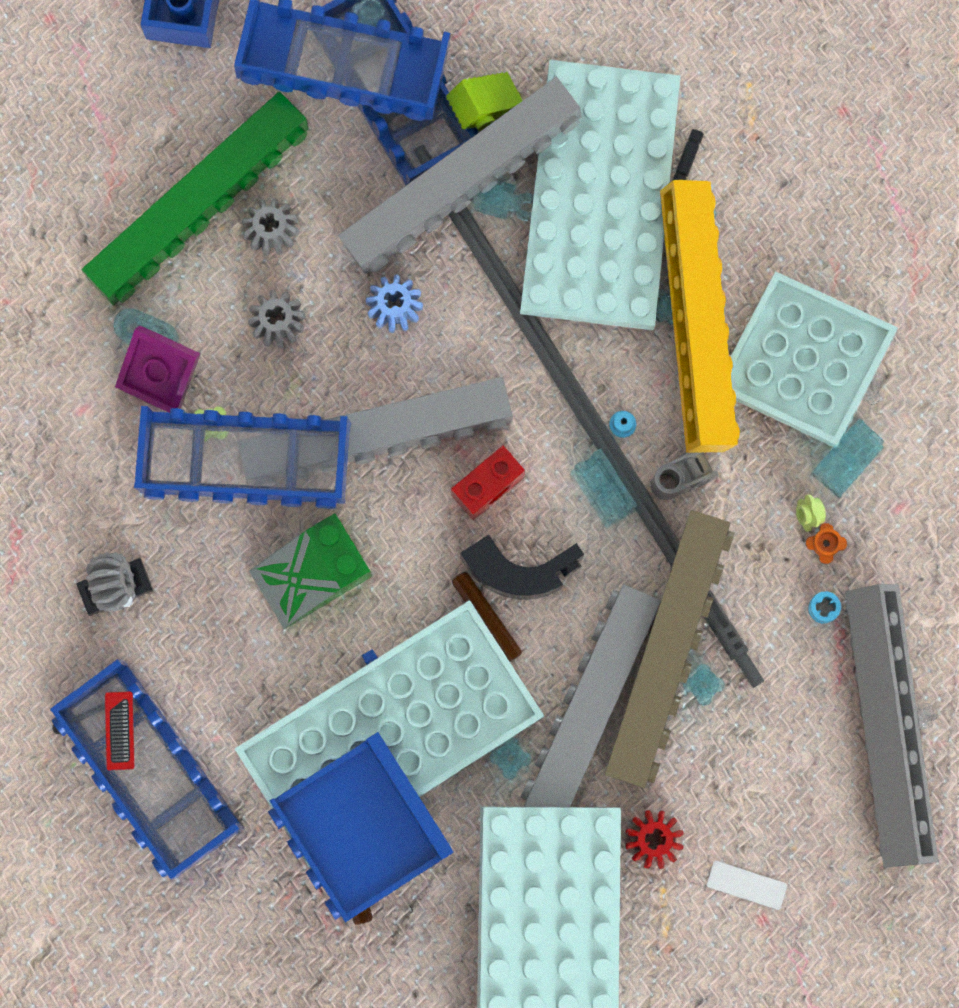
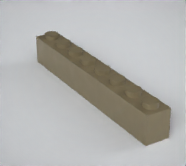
(668, 649)

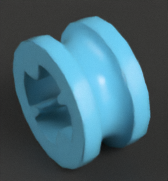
(817, 599)

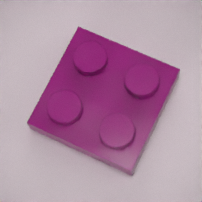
(157, 369)

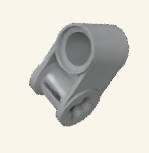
(689, 473)

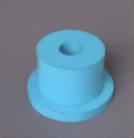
(619, 429)

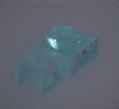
(501, 200)

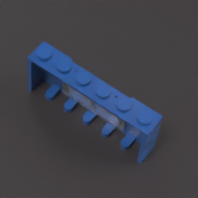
(341, 59)

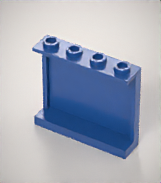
(360, 828)

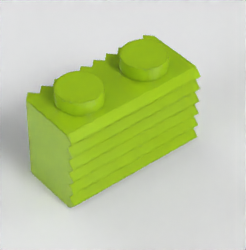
(483, 100)

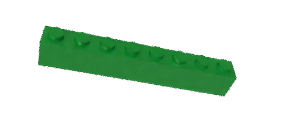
(196, 199)

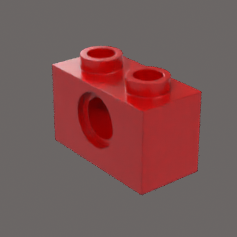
(488, 482)

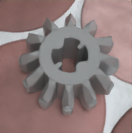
(266, 214)
(281, 329)
(110, 582)

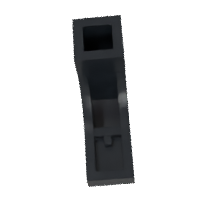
(515, 581)

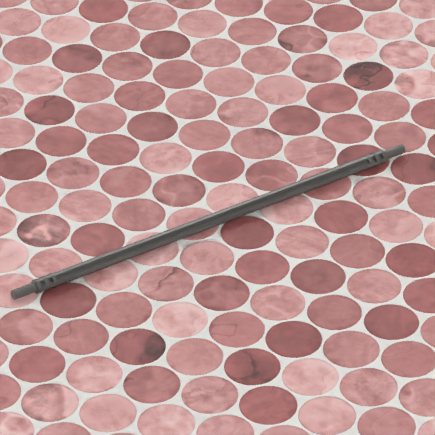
(592, 422)

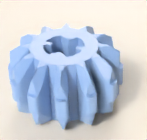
(392, 292)

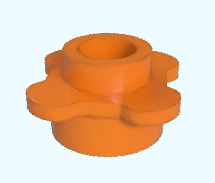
(836, 543)

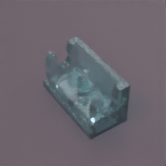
(849, 458)
(604, 489)

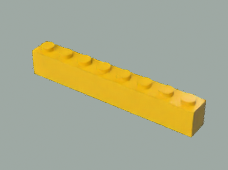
(699, 317)

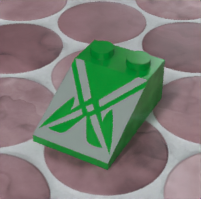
(310, 571)

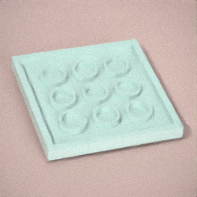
(808, 358)

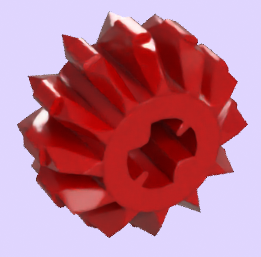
(659, 850)

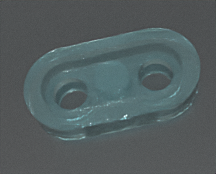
(132, 315)

